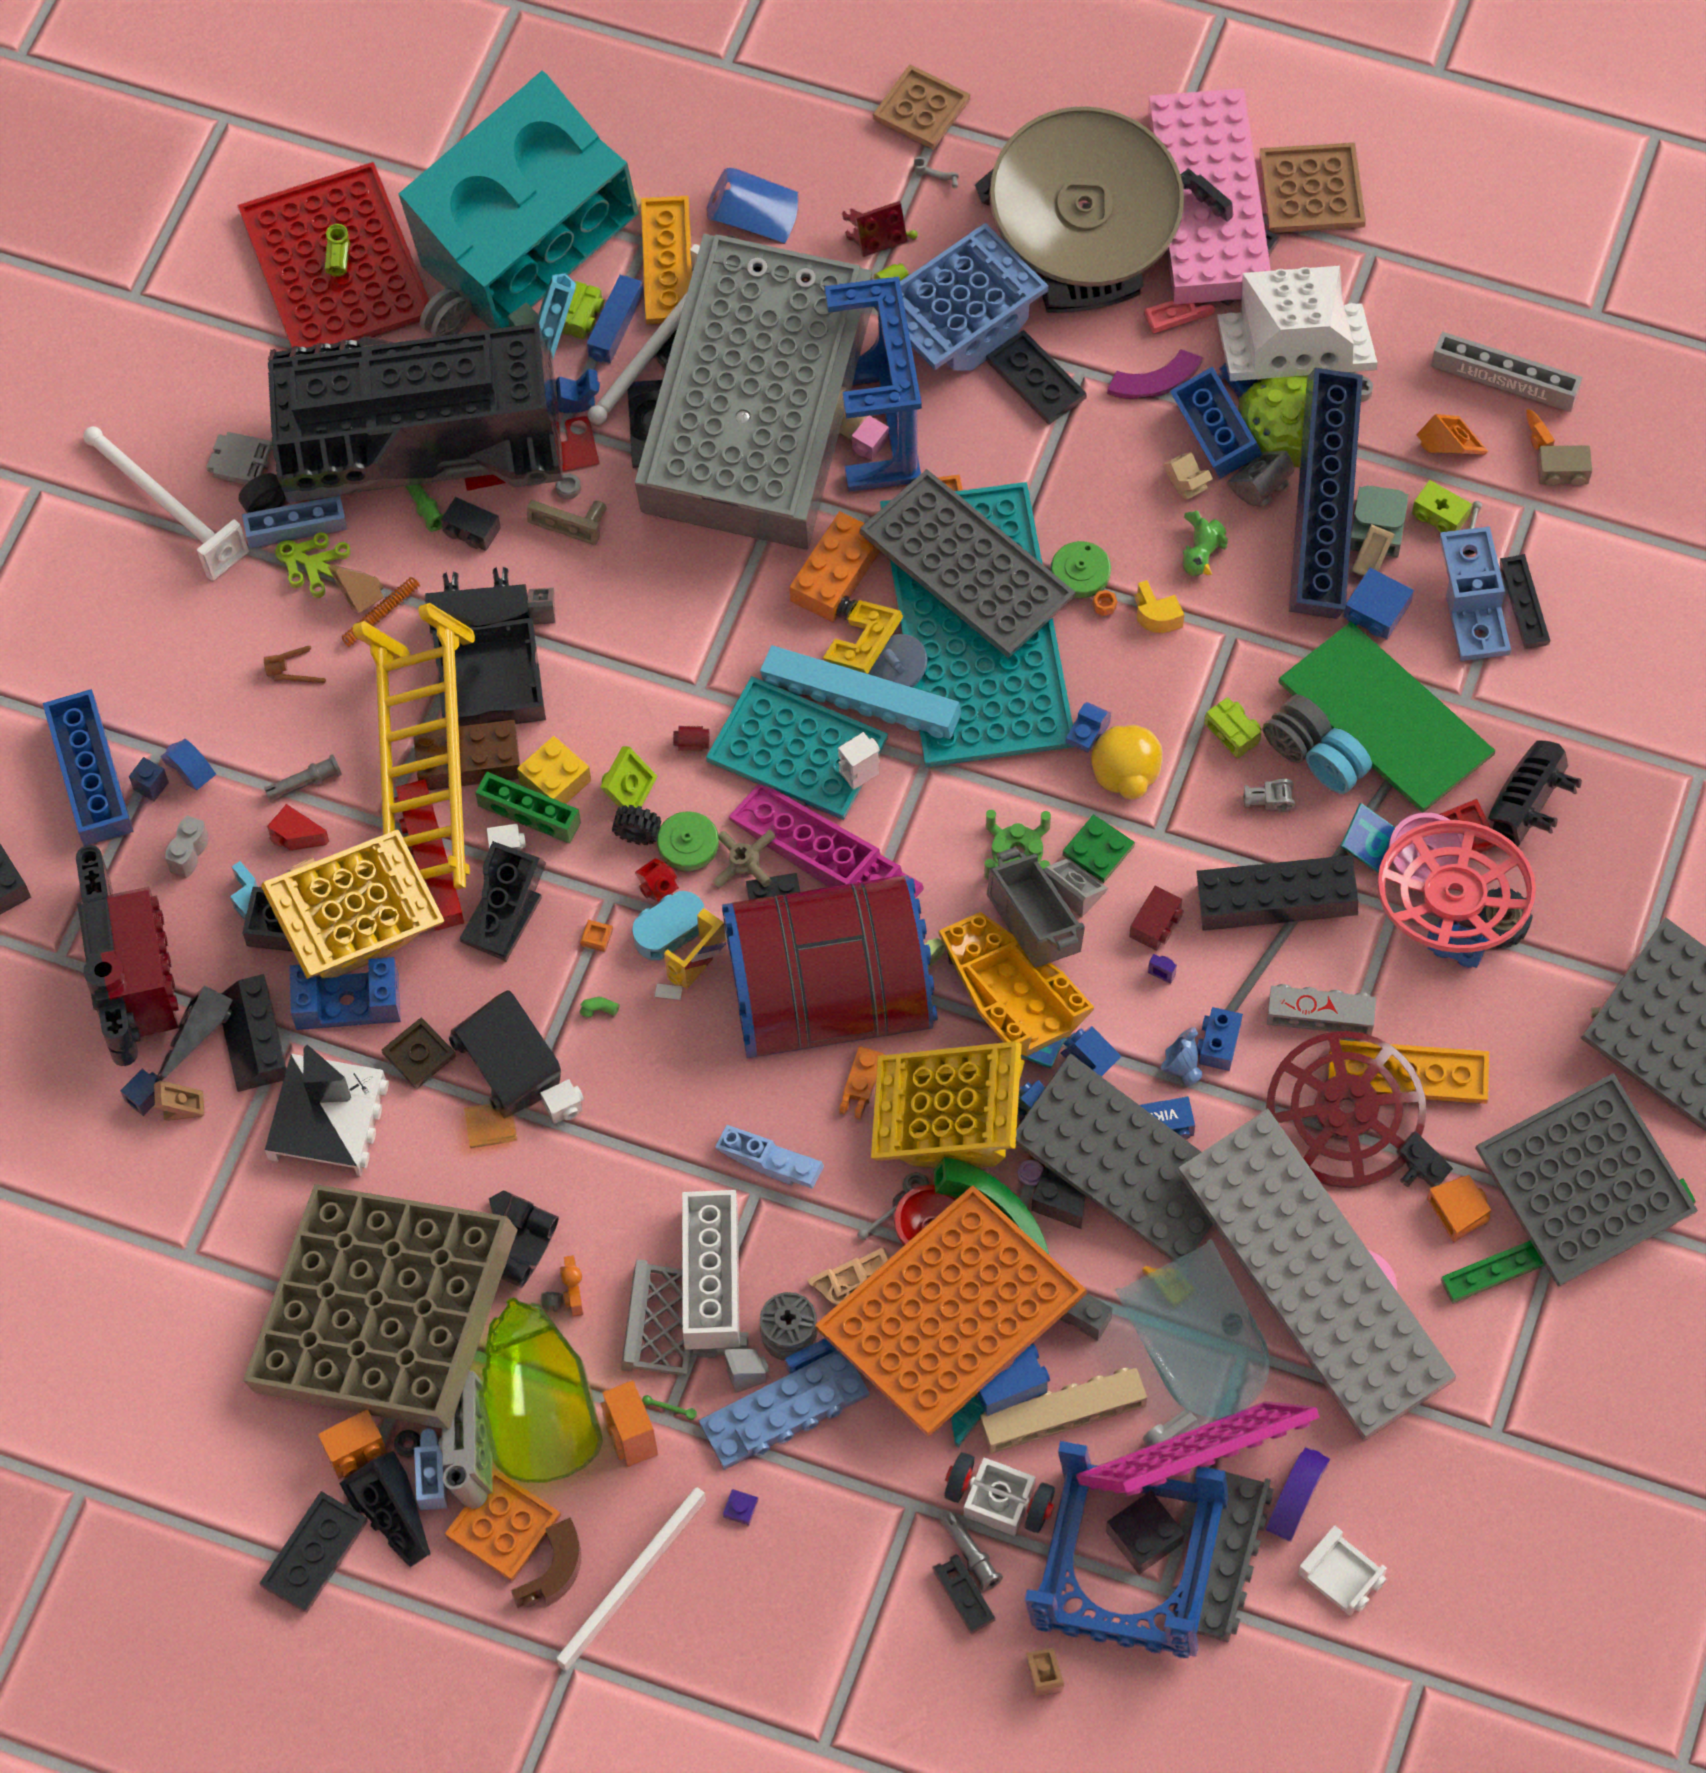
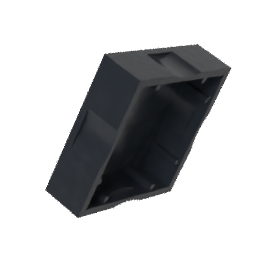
(497, 675)

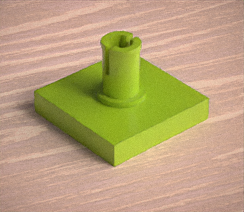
(628, 779)

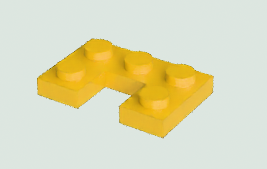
(878, 626)

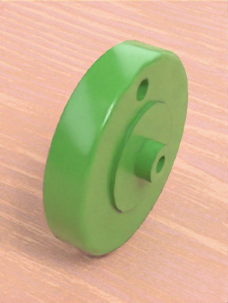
(1082, 568)
(687, 841)

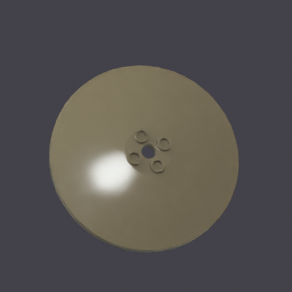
(1095, 159)

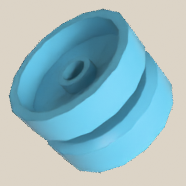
(1338, 761)

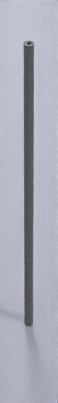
(1288, 927)

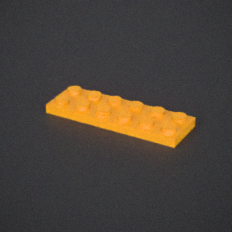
(665, 254)
(1443, 1072)

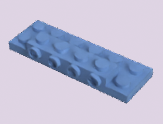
(783, 1409)

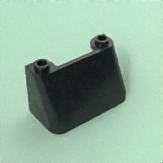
(507, 1053)

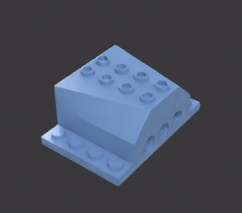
(968, 300)

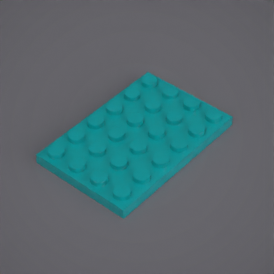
(790, 746)

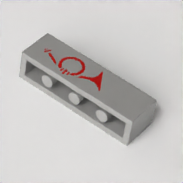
(1321, 1009)

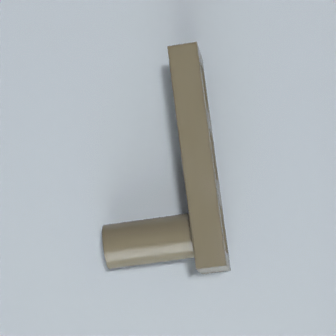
(566, 523)

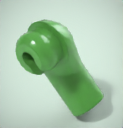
(598, 1003)

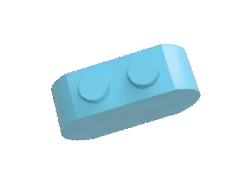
(667, 925)

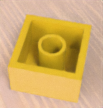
(554, 771)

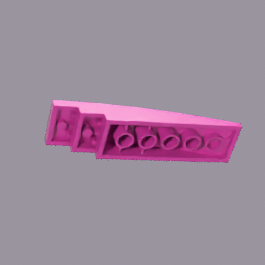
(813, 841)

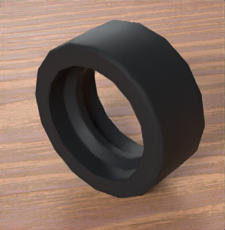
(262, 493)

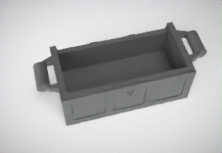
(1033, 908)

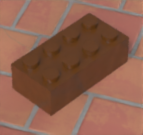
(482, 750)

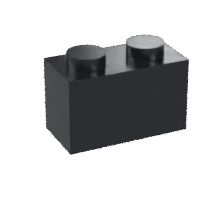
(470, 524)

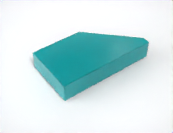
(966, 1419)

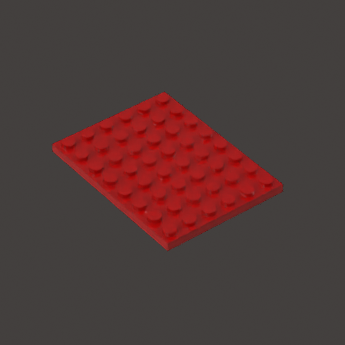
(291, 246)

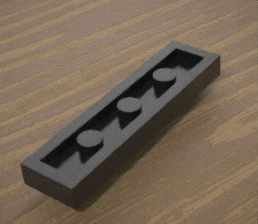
(1524, 601)

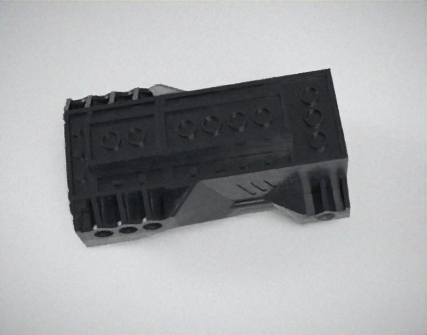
(414, 412)

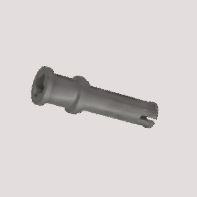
(314, 774)
(977, 1561)

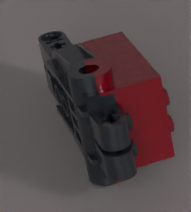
(124, 959)

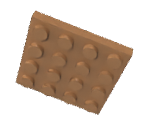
(1312, 187)

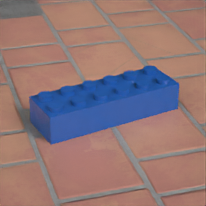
(87, 767)

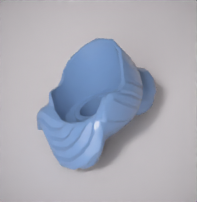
(1183, 1058)

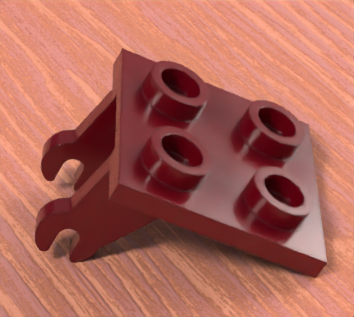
(877, 228)

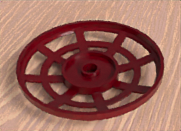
(1365, 1102)

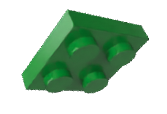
(1098, 848)

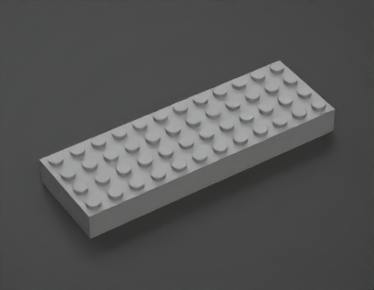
(1316, 1275)

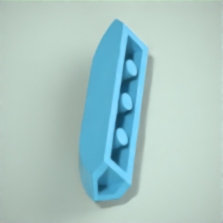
(555, 308)

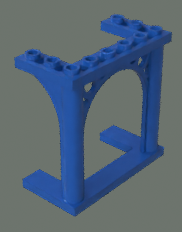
(893, 366)
(1180, 1633)

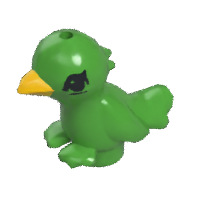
(1206, 540)

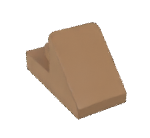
(178, 1101)
(1045, 1672)

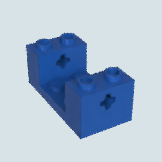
(317, 999)
(1087, 1047)

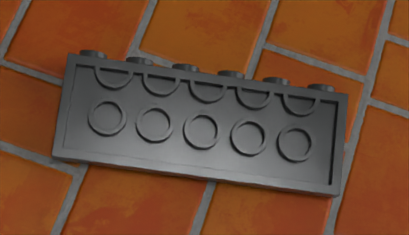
(1232, 1555)

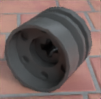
(1296, 728)
(784, 1339)

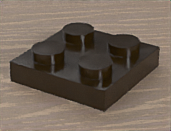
(418, 1053)

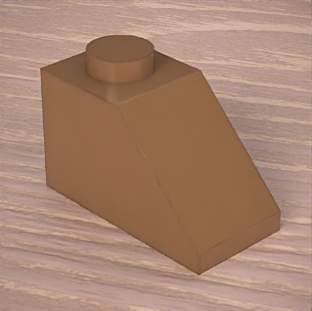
(357, 587)

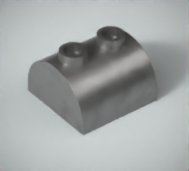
(1262, 477)

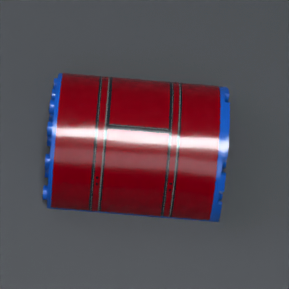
(830, 965)

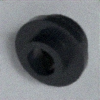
(401, 1438)

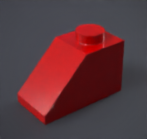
(295, 830)

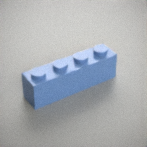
(294, 521)

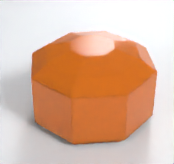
(1105, 602)

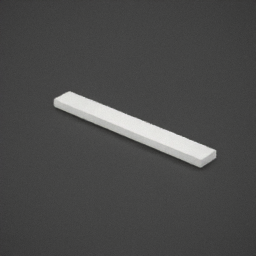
(631, 1579)

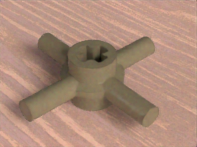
(744, 858)

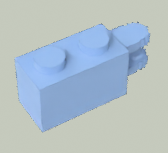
(429, 1472)

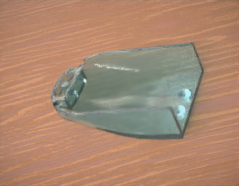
(1199, 1333)

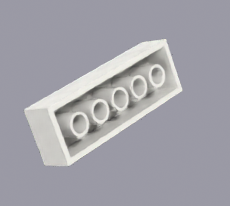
(710, 1269)

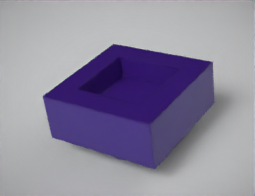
(1162, 968)
(740, 1507)

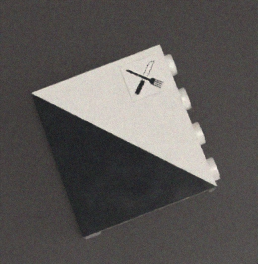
(330, 1130)

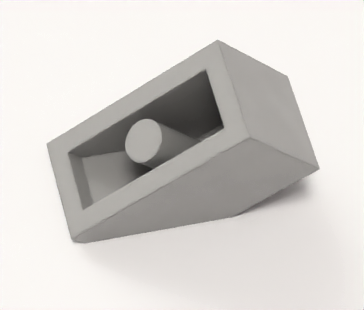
(745, 1368)

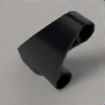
(532, 1238)

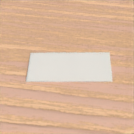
(668, 991)

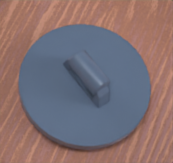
(901, 661)

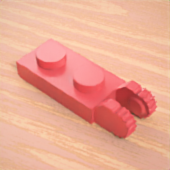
(1171, 315)

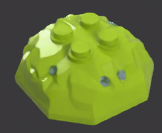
(1276, 414)

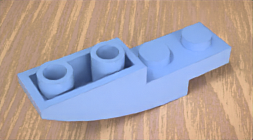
(769, 1159)

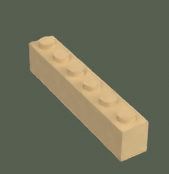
(1064, 1409)

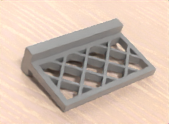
(636, 1321)

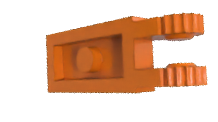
(861, 1080)

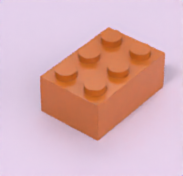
(629, 1424)

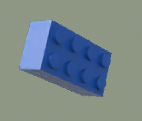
(1216, 422)

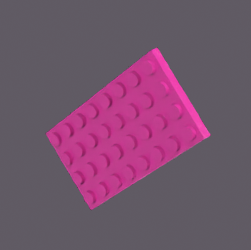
(1198, 1447)

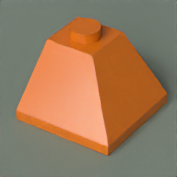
(1449, 436)

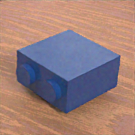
(1378, 603)

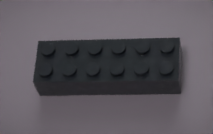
(1277, 892)

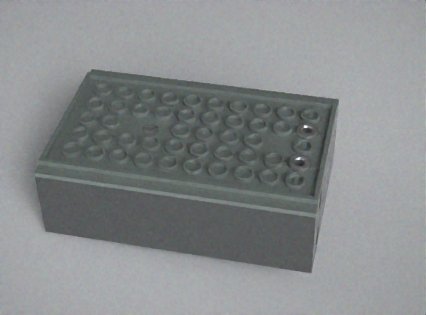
(752, 393)

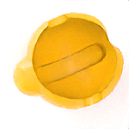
(1127, 760)

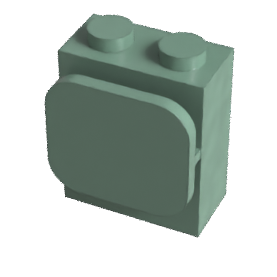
(1380, 508)

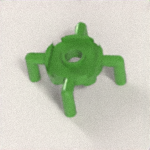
(1014, 836)

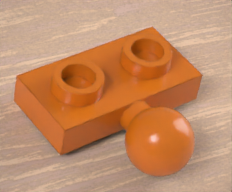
(571, 1277)

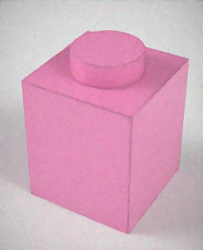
(870, 438)

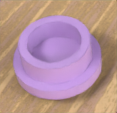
(1030, 1172)

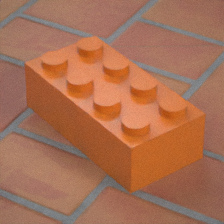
(833, 568)

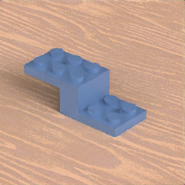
(1475, 593)

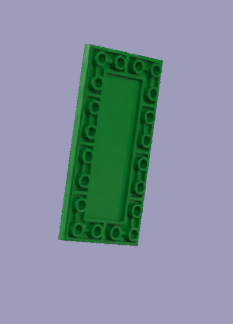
(1397, 720)

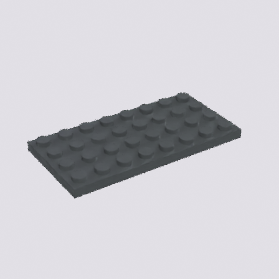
(967, 563)
(1116, 1157)

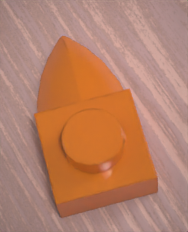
(1540, 433)

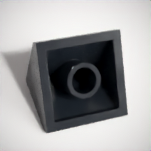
(322, 1080)

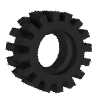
(636, 825)

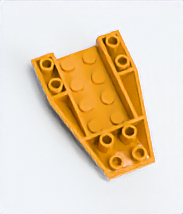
(1008, 991)

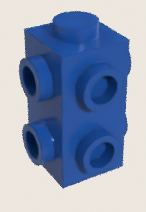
(1465, 959)

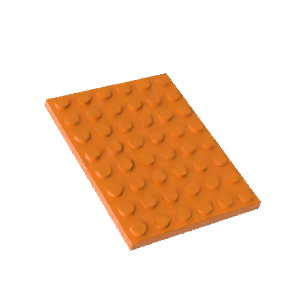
(950, 1310)

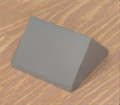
(1075, 885)

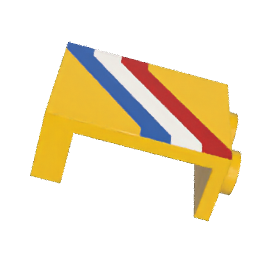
(713, 940)

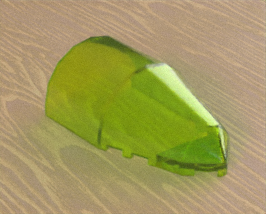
(536, 1398)

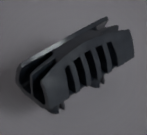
(1073, 298)
(481, 605)
(1528, 790)

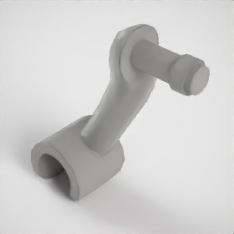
(922, 168)

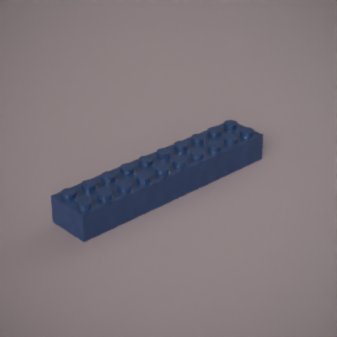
(1326, 493)

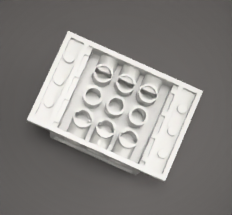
(1294, 325)

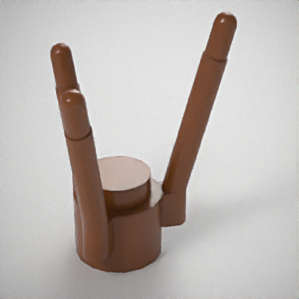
(276, 664)

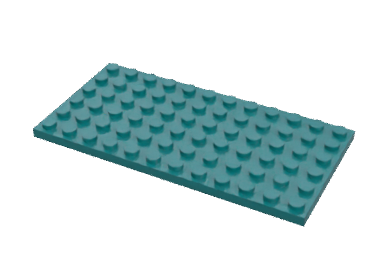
(1004, 702)

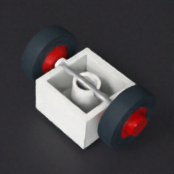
(999, 1495)

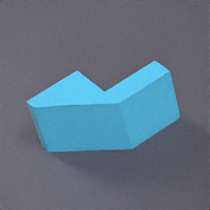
(242, 897)

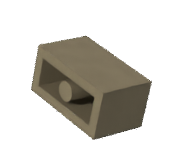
(1564, 465)

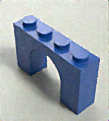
(1016, 1384)

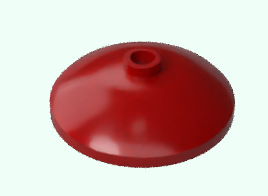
(917, 1210)

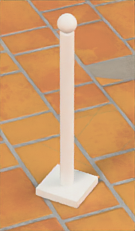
(598, 413)
(219, 549)

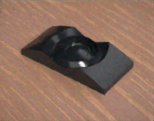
(642, 404)

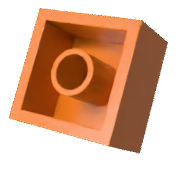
(352, 1444)

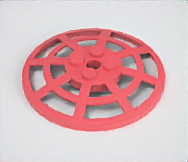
(1460, 878)

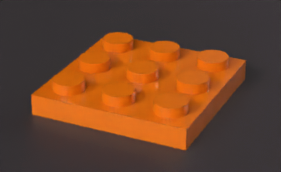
(505, 1527)

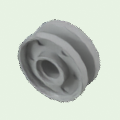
(446, 313)

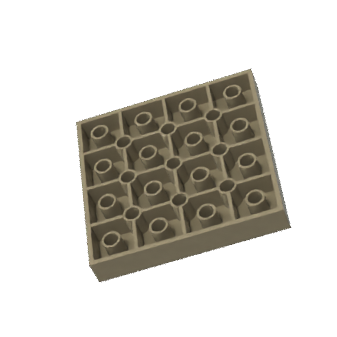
(381, 1306)

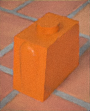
(1460, 1206)

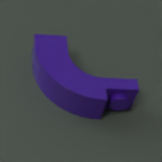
(1297, 1493)

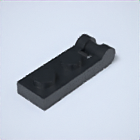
(964, 1594)

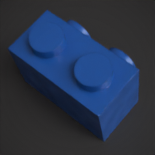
(1220, 1038)

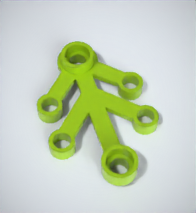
(312, 563)

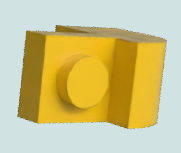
(1157, 615)

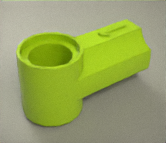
(337, 250)

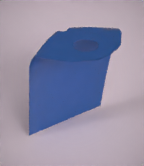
(754, 204)

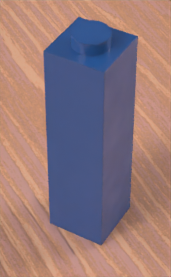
(615, 319)

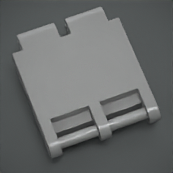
(238, 457)

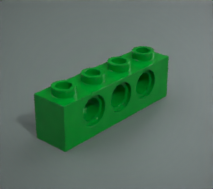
(528, 807)

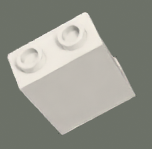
(1342, 1572)

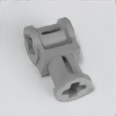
(1271, 795)

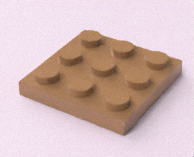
(921, 106)

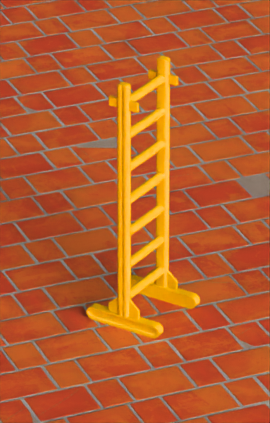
(392, 655)

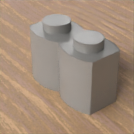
(187, 846)

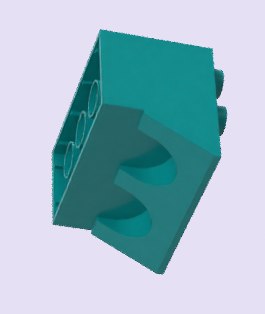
(518, 202)

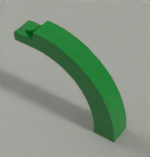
(956, 1177)

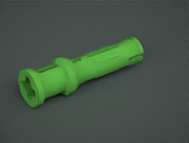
(426, 507)

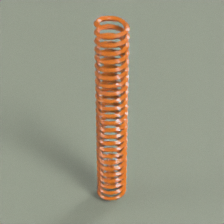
(391, 605)

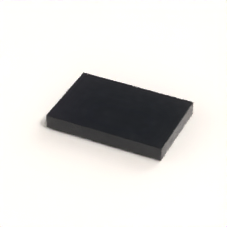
(472, 931)

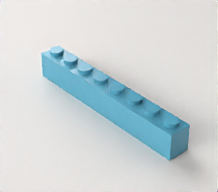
(861, 692)

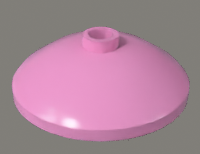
(1433, 842)

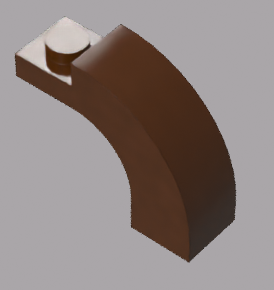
(562, 1572)

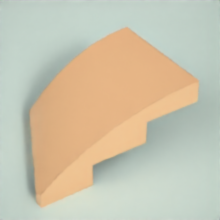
(843, 1280)

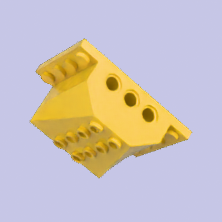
(353, 906)
(947, 1105)

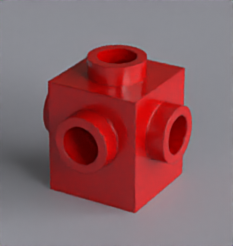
(656, 880)

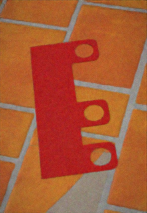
(576, 453)

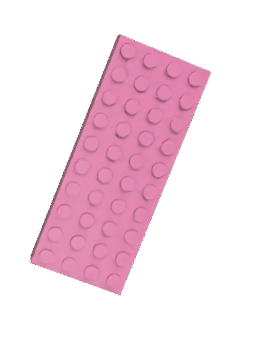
(1212, 139)

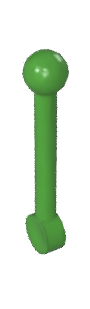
(691, 1413)

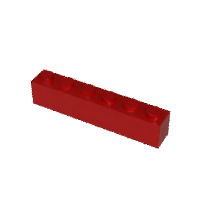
(430, 853)

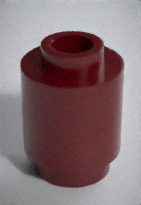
(691, 738)

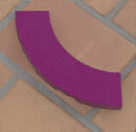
(1158, 381)

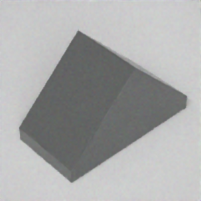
(541, 605)

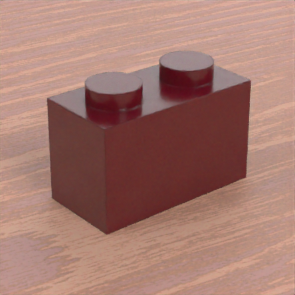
(1156, 918)

